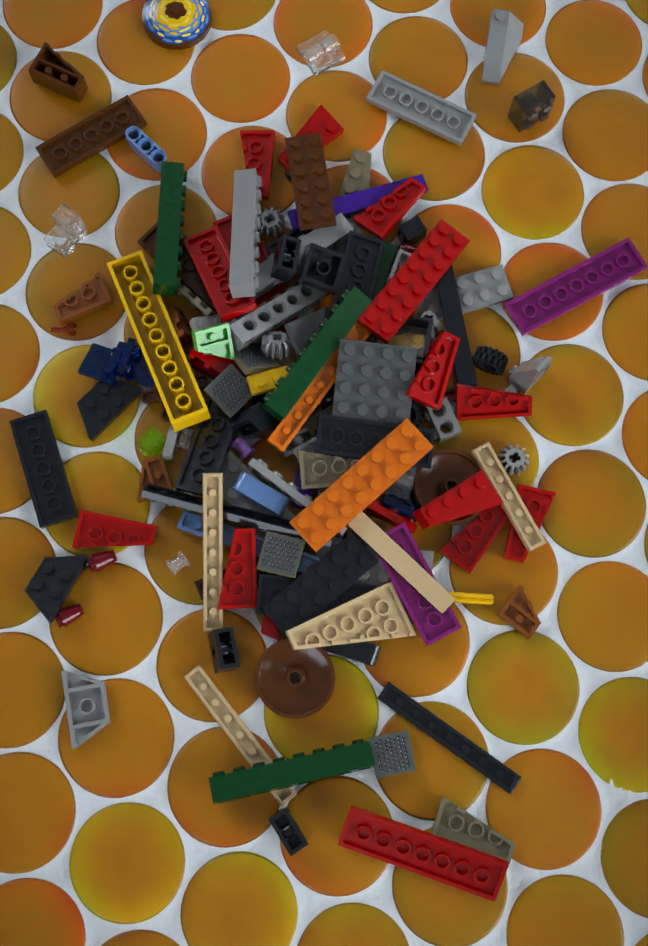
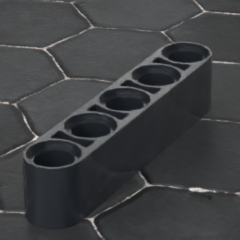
(361, 652)

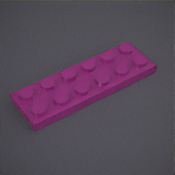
(428, 620)

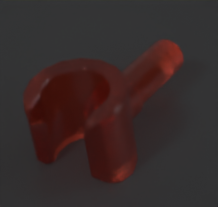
(65, 329)

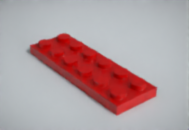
(213, 265)

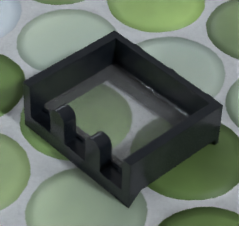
(414, 333)

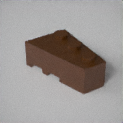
(57, 75)

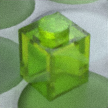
(151, 442)

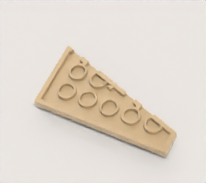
(362, 619)

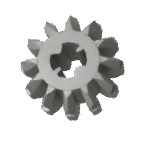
(276, 224)
(276, 345)
(519, 465)

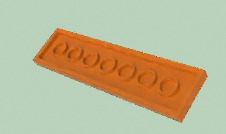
(361, 485)

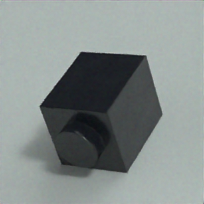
(412, 231)

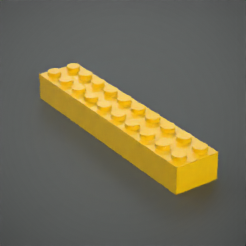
(158, 341)

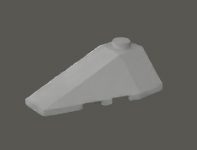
(502, 41)
(528, 373)

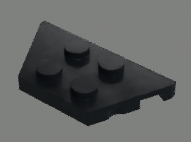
(105, 404)
(54, 582)

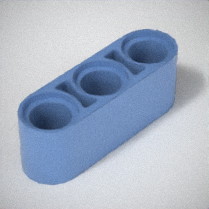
(142, 142)
(260, 494)

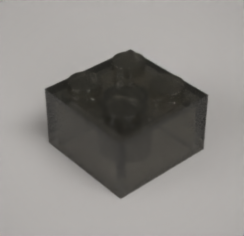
(531, 106)

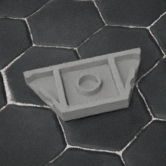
(85, 706)

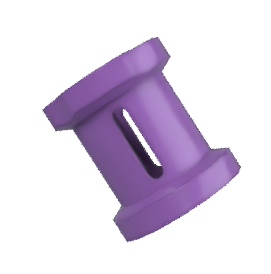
(243, 448)

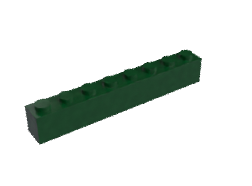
(168, 229)
(316, 354)
(291, 772)

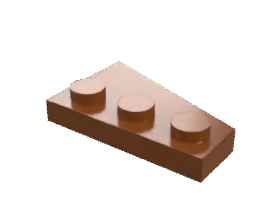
(86, 300)

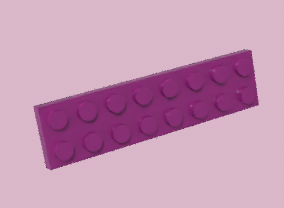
(575, 286)

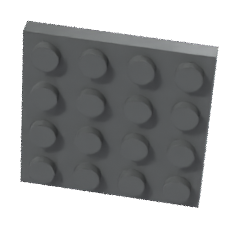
(373, 381)

